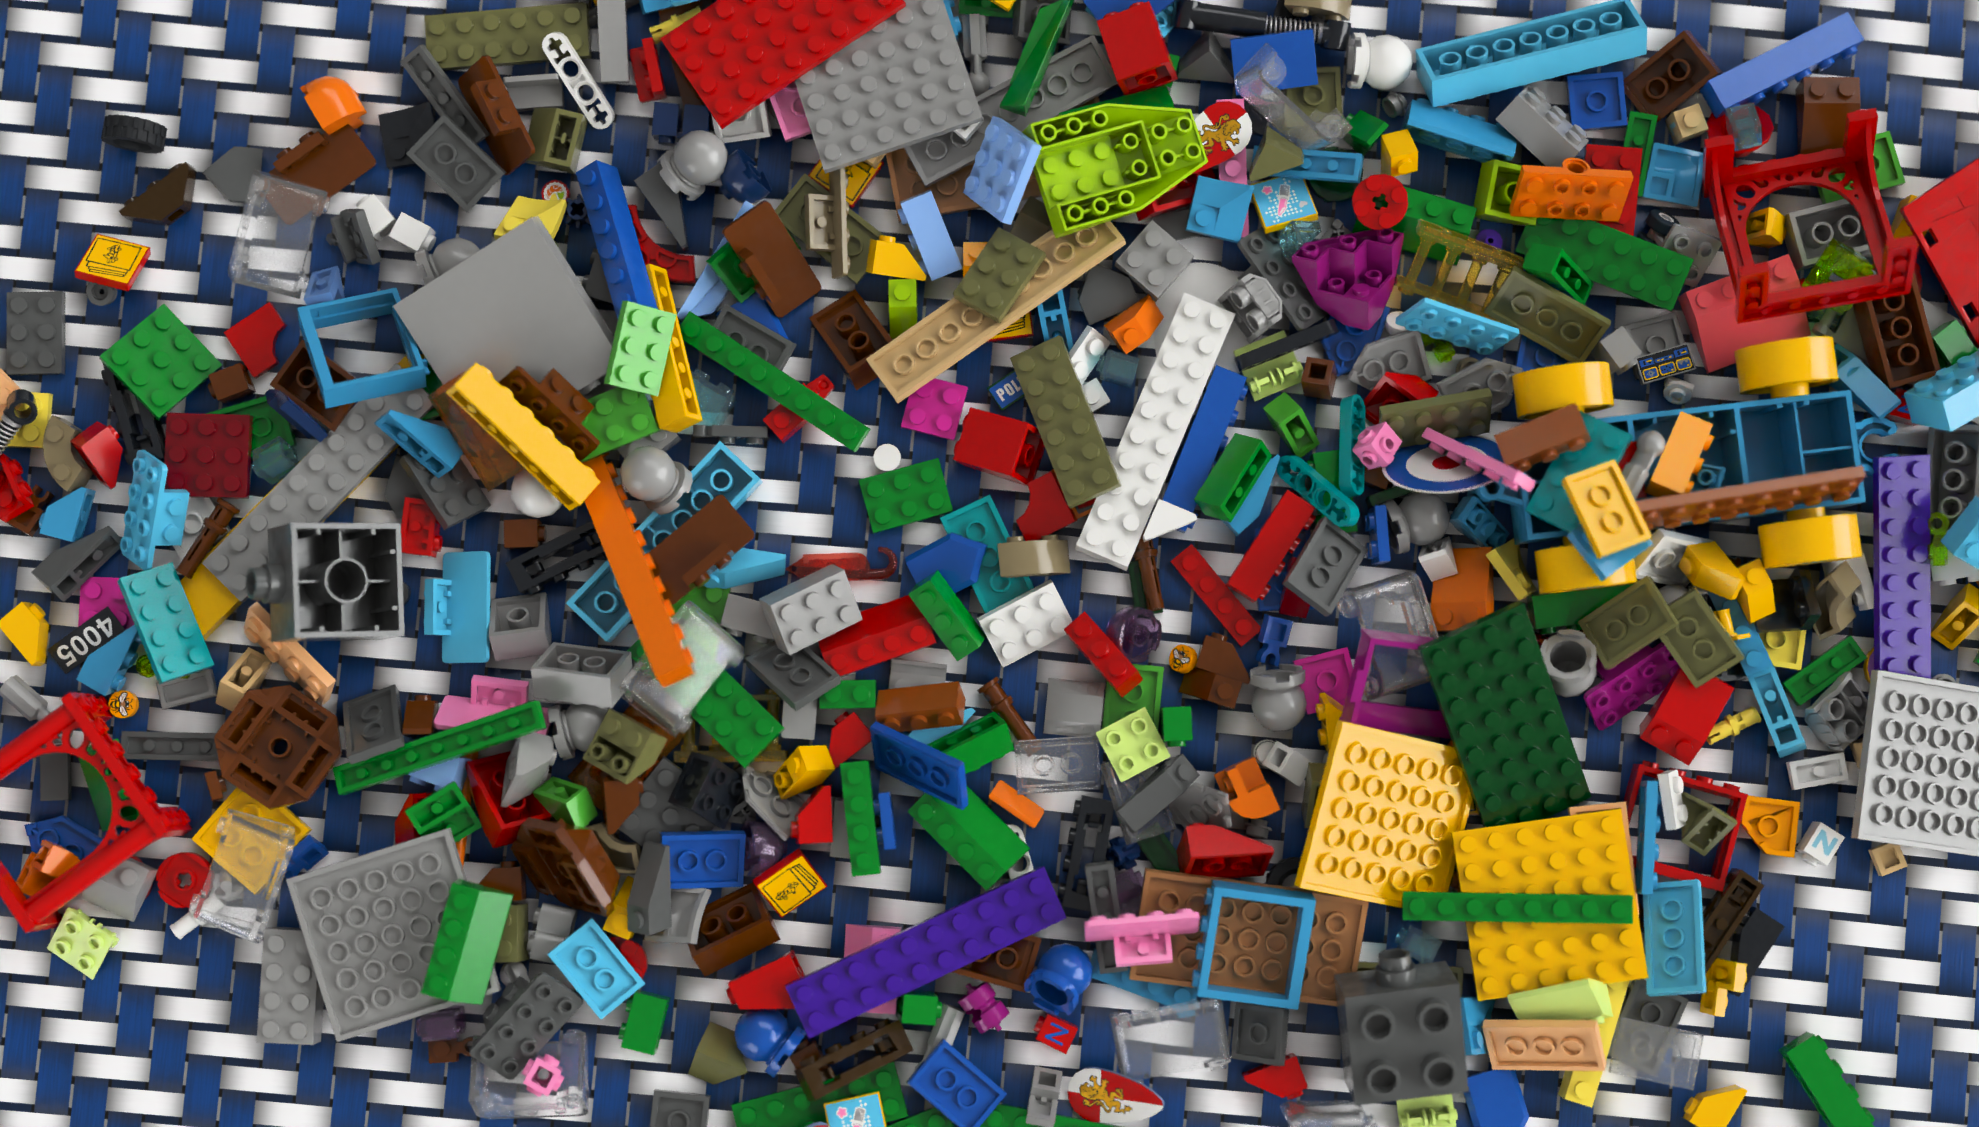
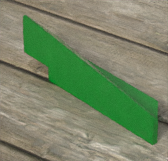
(1036, 56)

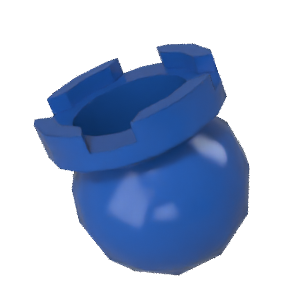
(1060, 979)
(766, 1037)

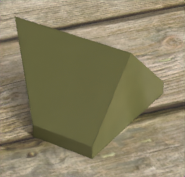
(1274, 155)
(1704, 825)
(717, 1056)

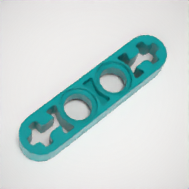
(1351, 425)
(1319, 487)

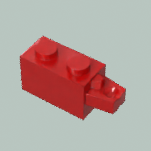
(785, 422)

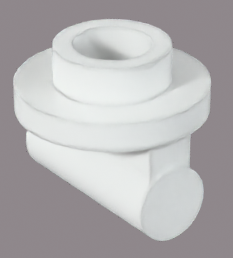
(1677, 390)

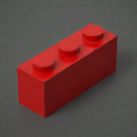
(1103, 654)

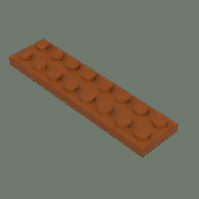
(1751, 498)

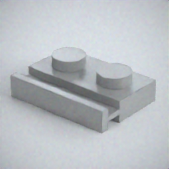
(915, 673)

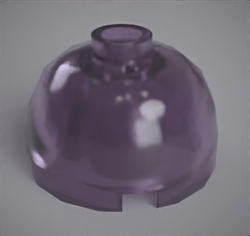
(1135, 632)
(762, 847)

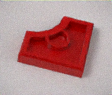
(256, 339)
(1046, 509)

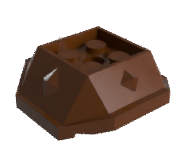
(255, 727)
(567, 864)

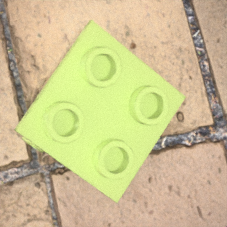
(1274, 374)
(1133, 744)
(82, 942)
(1427, 1112)

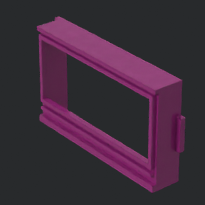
(1382, 715)

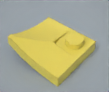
(549, 211)
(1510, 566)

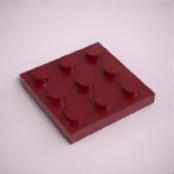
(209, 454)

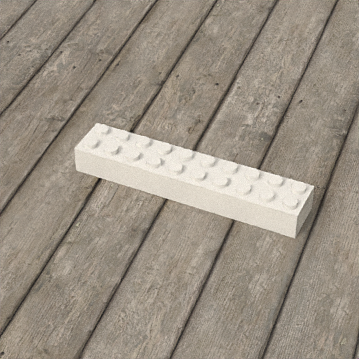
(1156, 430)

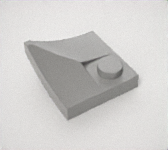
(686, 914)

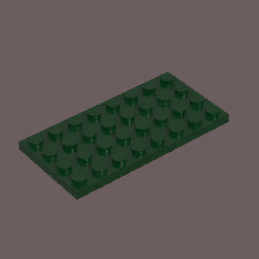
(1505, 718)

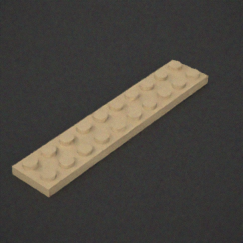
(958, 329)

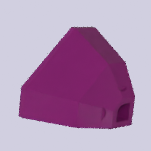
(1351, 274)

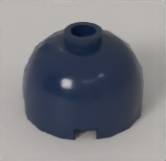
(743, 180)

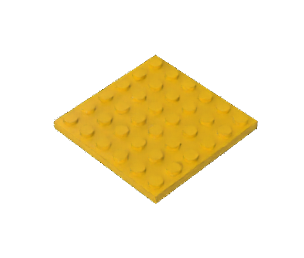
(1384, 817)
(1549, 857)

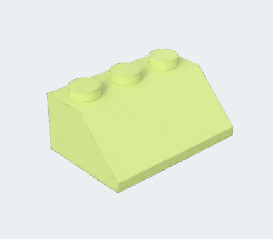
(1567, 1001)

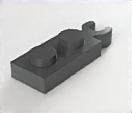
(728, 434)

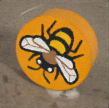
(1183, 659)
(123, 704)

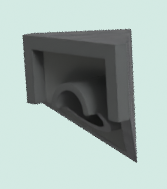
(1206, 61)

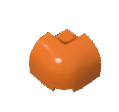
(333, 103)
(1247, 789)
(45, 867)

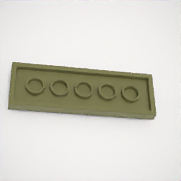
(506, 35)
(1065, 422)

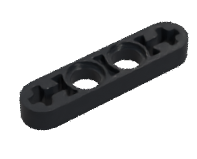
(1286, 345)

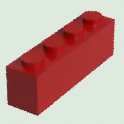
(1270, 547)

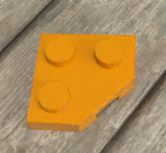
(1772, 824)

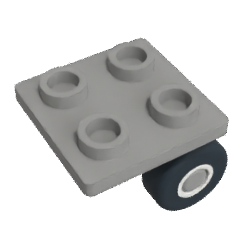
(1668, 233)

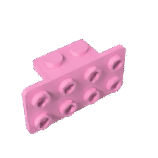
(488, 697)
(1142, 938)

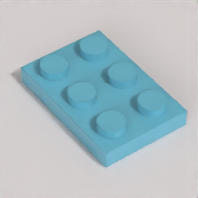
(596, 968)

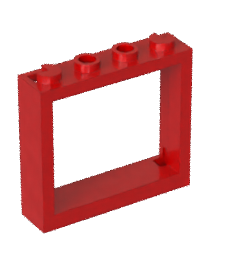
(1726, 844)

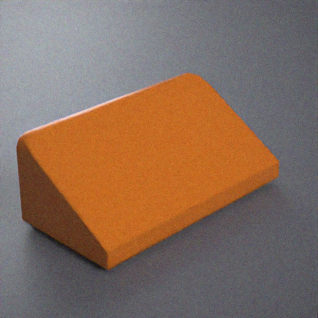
(1016, 804)

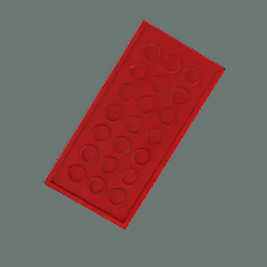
(754, 48)

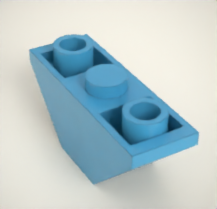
(1478, 523)

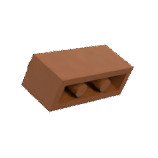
(1543, 438)
(921, 706)

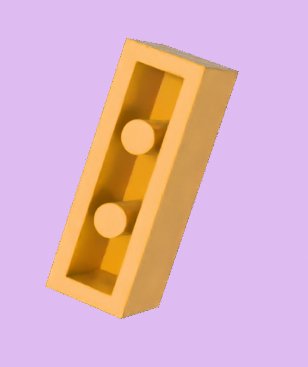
(1681, 457)

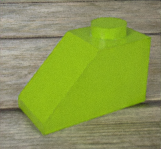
(902, 305)

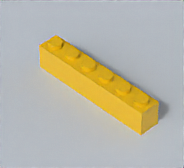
(677, 400)
(523, 436)

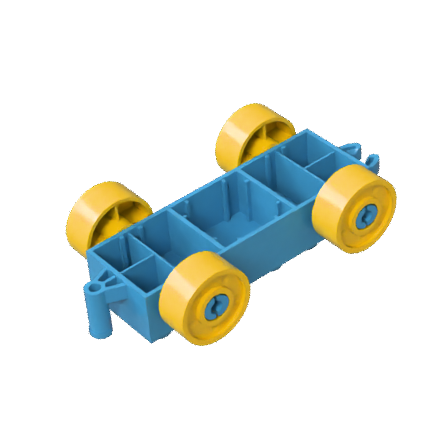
(1751, 439)

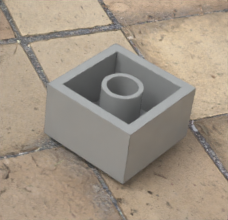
(1154, 260)

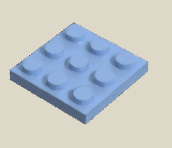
(1001, 169)

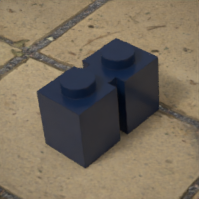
(668, 118)

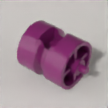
(985, 1009)

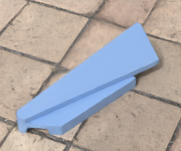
(709, 289)

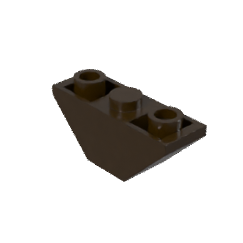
(164, 199)

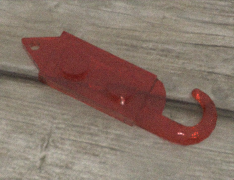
(854, 564)

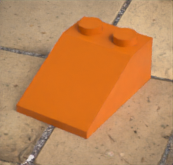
(1465, 595)

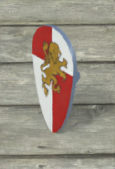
(1223, 132)
(1111, 1097)

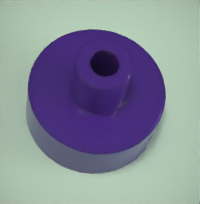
(1490, 235)

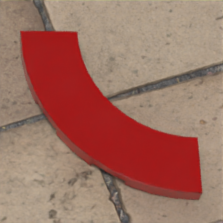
(679, 267)

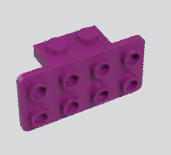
(1629, 684)

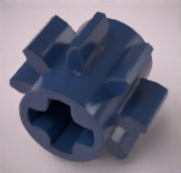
(573, 217)
(1122, 854)

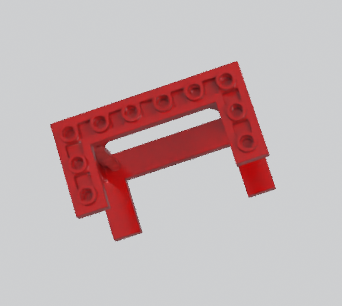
(1891, 257)
(154, 822)

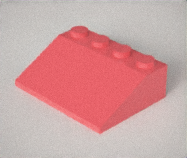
(1713, 320)

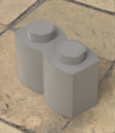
(553, 927)

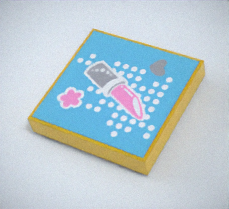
(1282, 201)
(856, 1111)

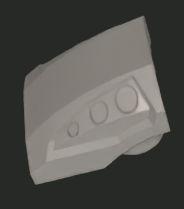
(1254, 305)
(1073, 707)
(1838, 713)

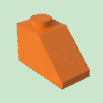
(1134, 324)

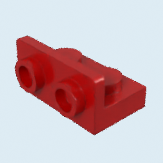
(648, 71)
(14, 491)
(419, 529)

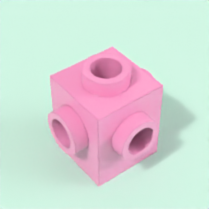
(1377, 446)
(535, 1083)

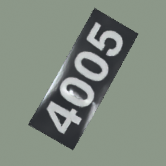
(86, 639)

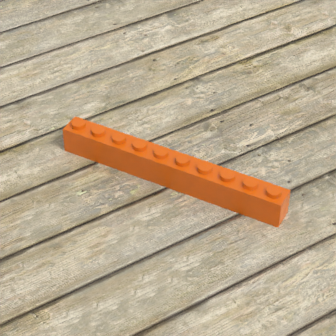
(635, 576)

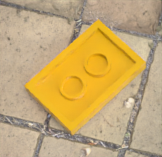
(1606, 509)

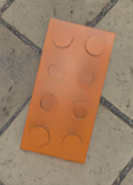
(1570, 192)

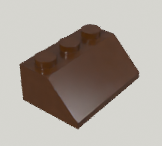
(733, 929)

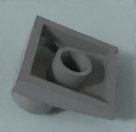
(1024, 17)

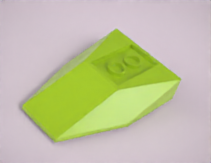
(1111, 161)

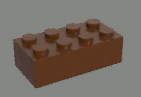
(1897, 338)

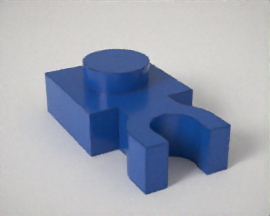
(1273, 635)
(305, 855)

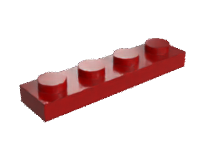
(1216, 595)

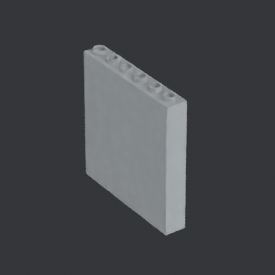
(510, 310)

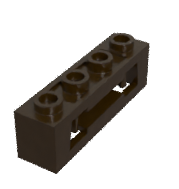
(1724, 913)
(893, 1039)

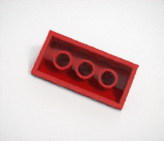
(881, 636)

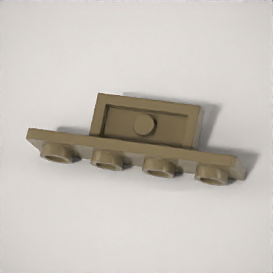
(827, 223)

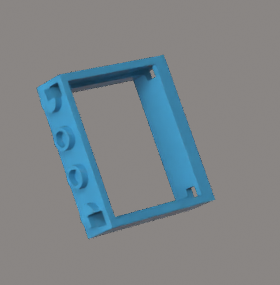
(354, 309)
(1208, 925)

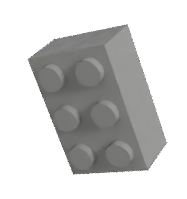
(1542, 128)
(1814, 227)
(810, 609)
(580, 674)

